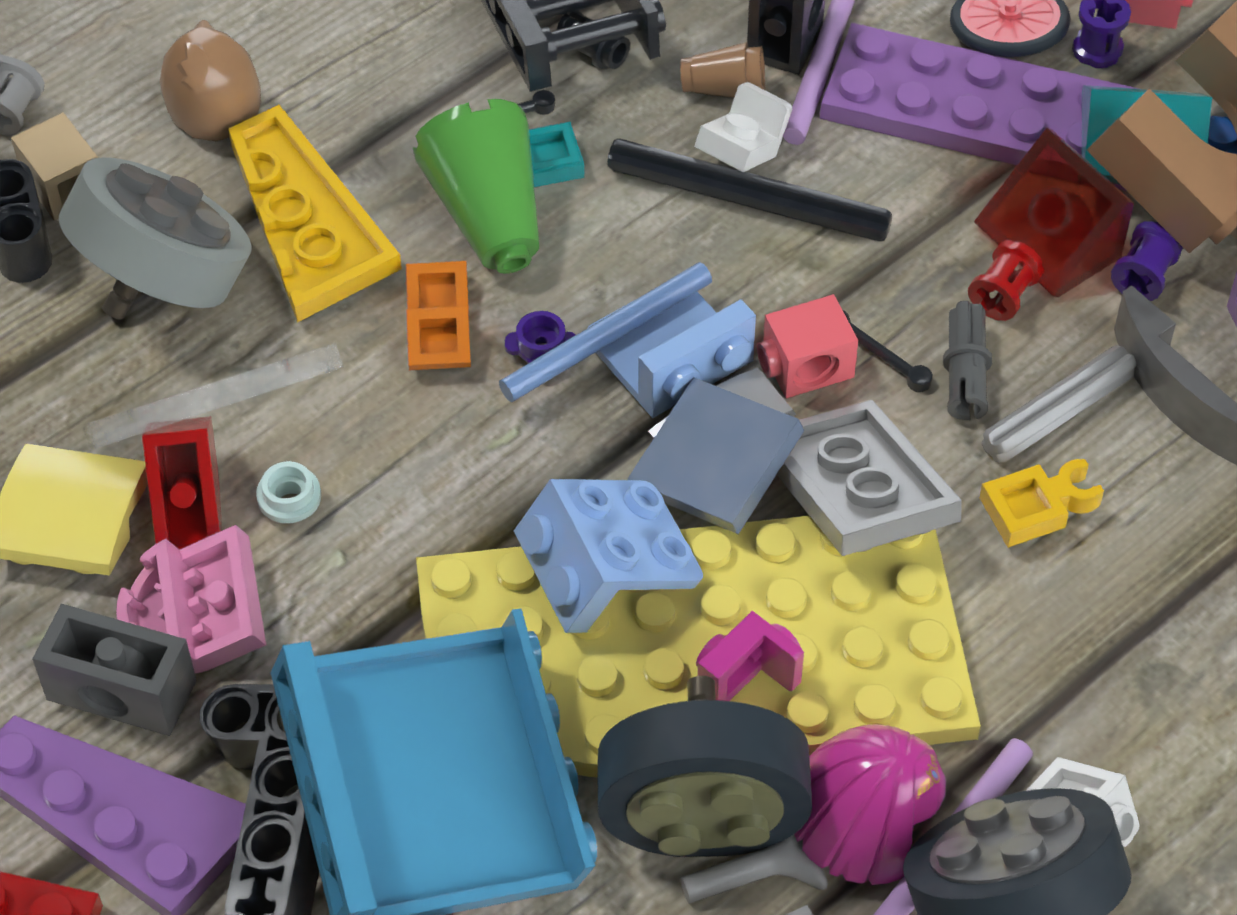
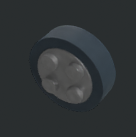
(1021, 857)

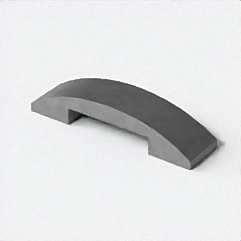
(1171, 380)

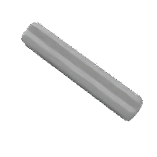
(1058, 404)

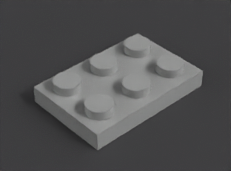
(865, 480)

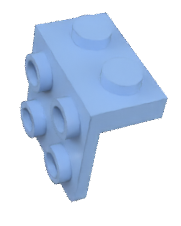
(678, 345)
(602, 539)

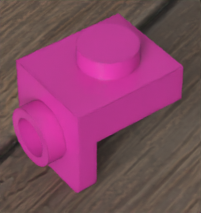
(746, 651)

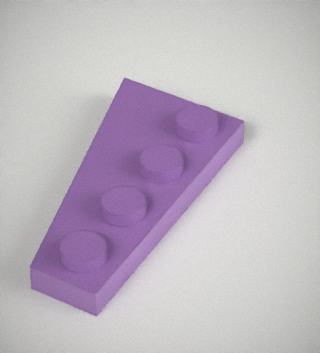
(125, 818)

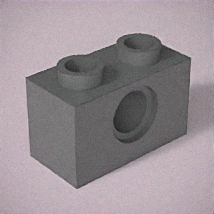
(115, 669)

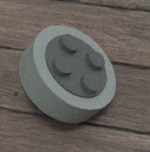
(153, 235)

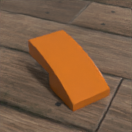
(438, 315)

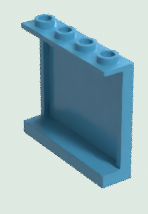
(433, 773)

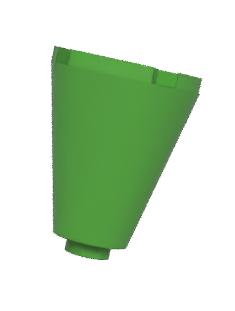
(485, 179)

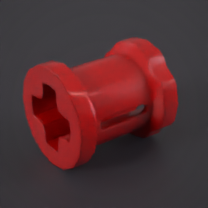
(1006, 280)

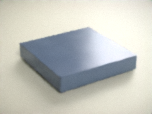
(717, 454)

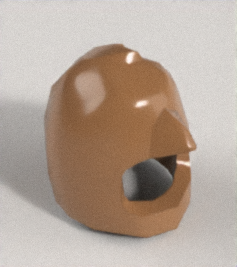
(209, 83)

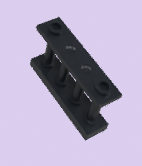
(536, 47)

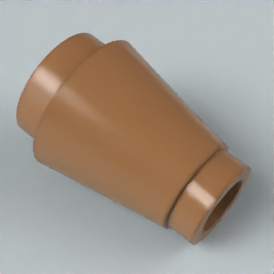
(723, 70)

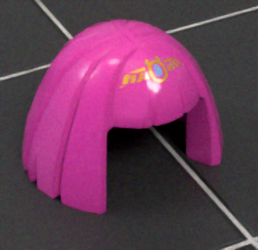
(866, 800)

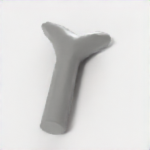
(778, 859)

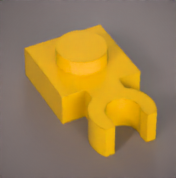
(1033, 505)

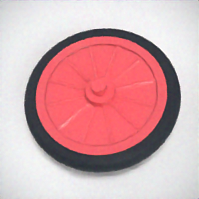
(1010, 26)

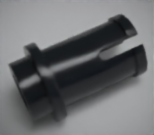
(604, 54)

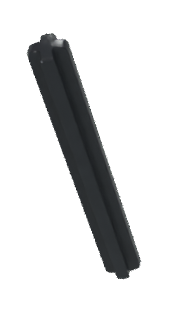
(750, 190)

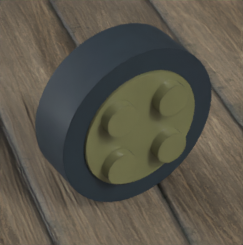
(704, 777)

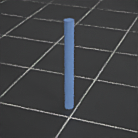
(605, 332)

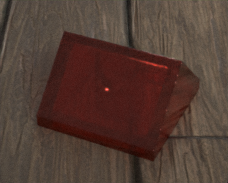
(1061, 212)

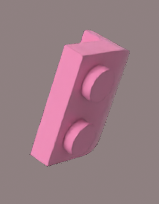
(200, 596)

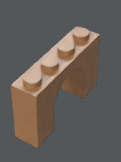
(1165, 164)

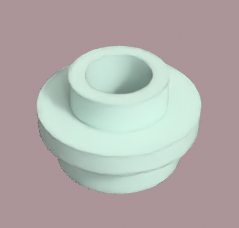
(288, 479)

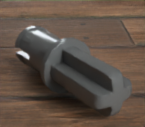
(967, 361)

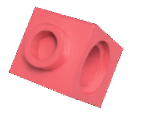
(808, 346)

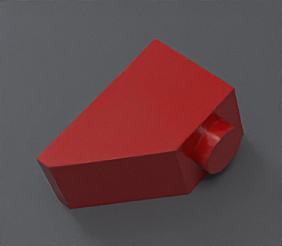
(183, 481)

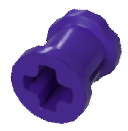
(1097, 31)
(1147, 260)

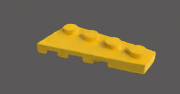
(310, 219)

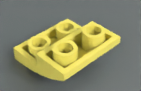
(69, 508)

